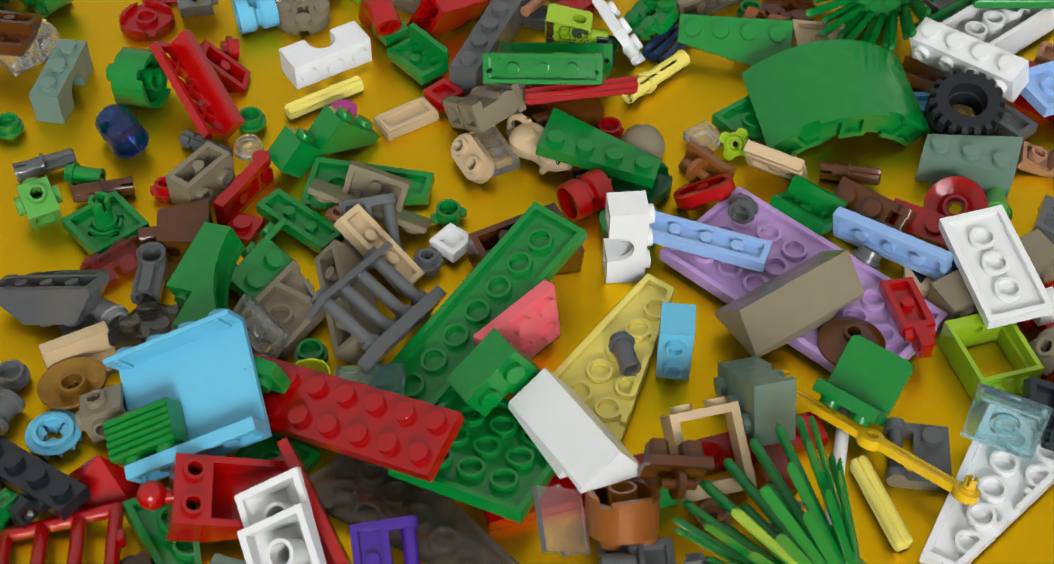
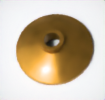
(68, 379)

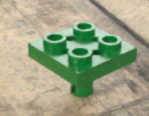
(102, 219)

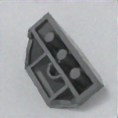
(53, 296)

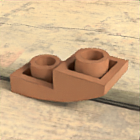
(1036, 160)

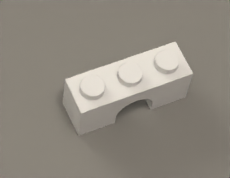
(309, 65)
(629, 234)

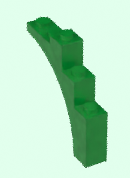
(203, 286)

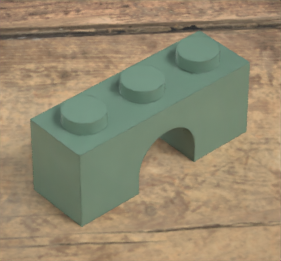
(52, 91)

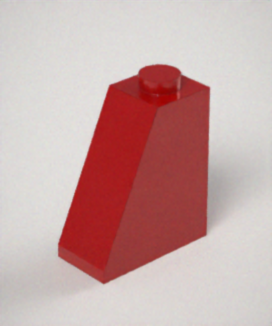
(444, 16)

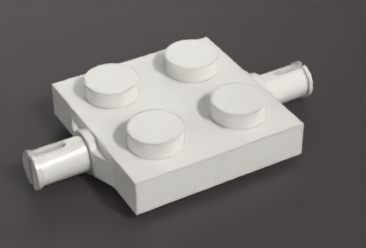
(620, 28)

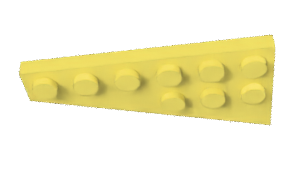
(594, 369)

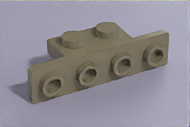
(366, 182)

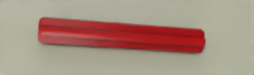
(572, 92)

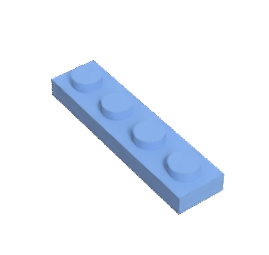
(710, 241)
(892, 244)

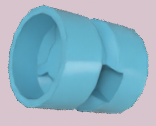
(255, 13)

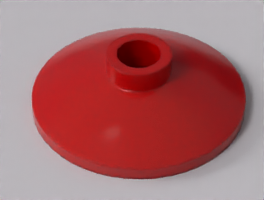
(955, 191)

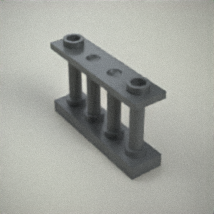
(391, 331)

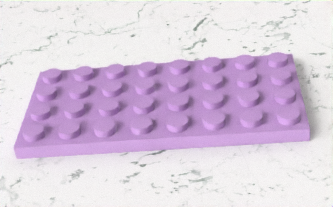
(790, 246)

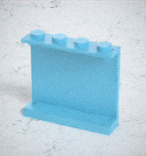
(212, 375)

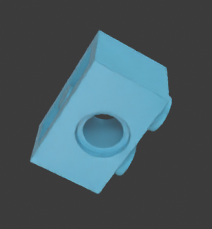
(675, 340)

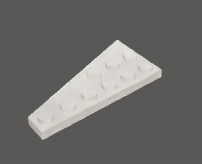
(1006, 488)

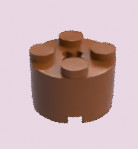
(624, 513)

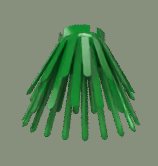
(871, 10)
(802, 536)

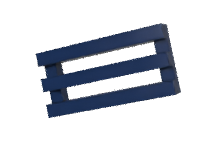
(663, 43)

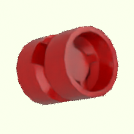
(585, 195)

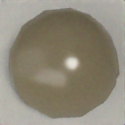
(646, 139)

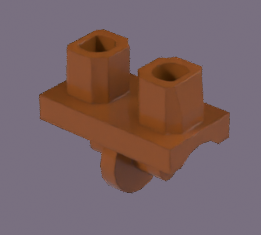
(702, 163)

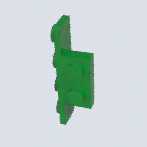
(260, 263)

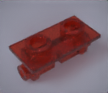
(121, 254)

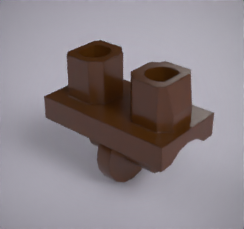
(678, 471)

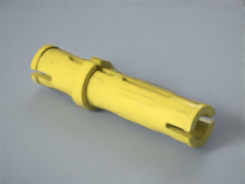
(650, 79)

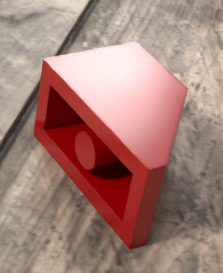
(230, 72)

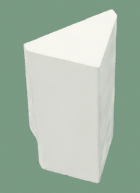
(571, 434)
(279, 522)

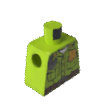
(572, 26)

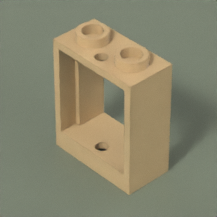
(714, 406)

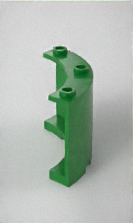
(832, 91)

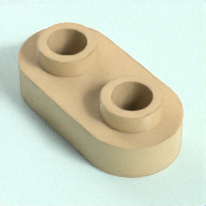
(472, 158)

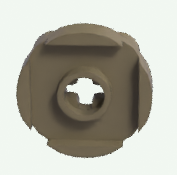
(303, 15)

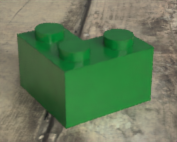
(492, 372)

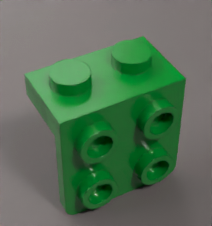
(865, 381)

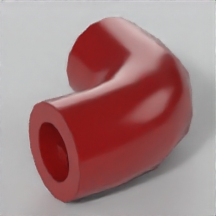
(381, 15)

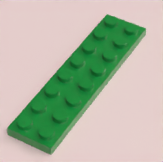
(520, 260)

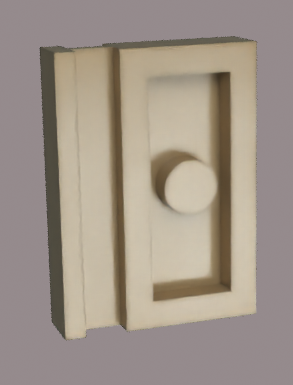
(774, 161)

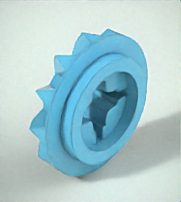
(53, 422)

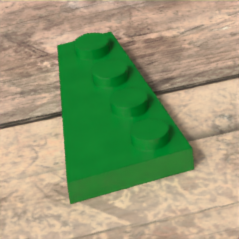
(735, 37)
(589, 148)
(335, 172)

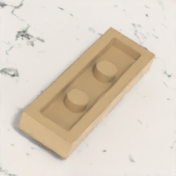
(365, 233)

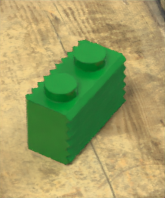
(145, 431)

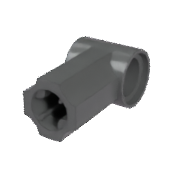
(151, 273)

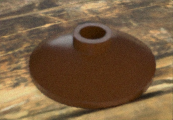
(837, 333)

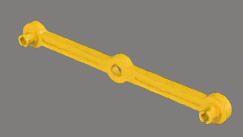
(873, 440)

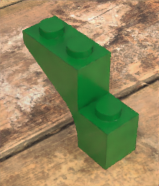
(330, 133)

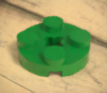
(645, 23)

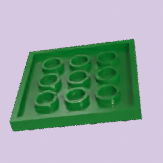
(489, 462)

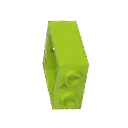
(971, 331)

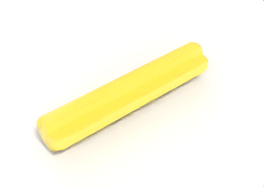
(323, 97)
(881, 503)

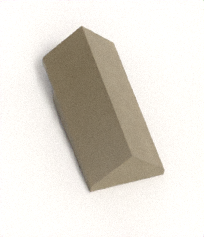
(793, 302)

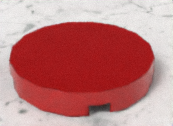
(147, 21)

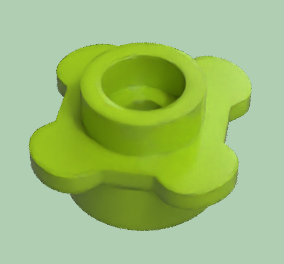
(727, 139)

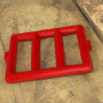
(77, 521)

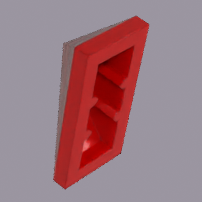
(105, 482)

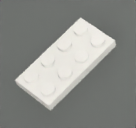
(995, 267)

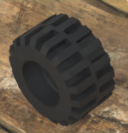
(965, 90)

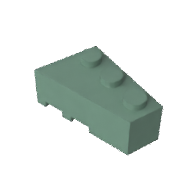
(984, 159)
(762, 395)

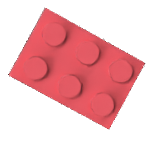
(528, 322)

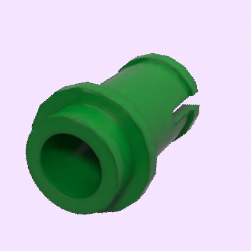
(79, 174)

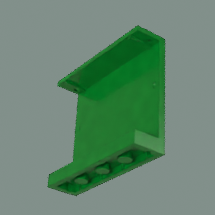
(549, 63)

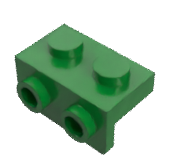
(420, 55)
(808, 204)

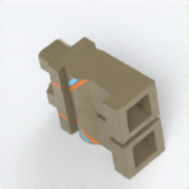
(485, 106)

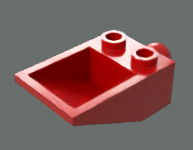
(211, 485)

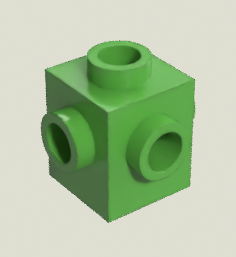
(38, 202)

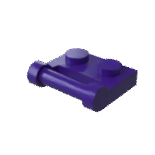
(373, 544)

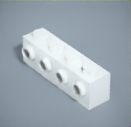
(954, 50)

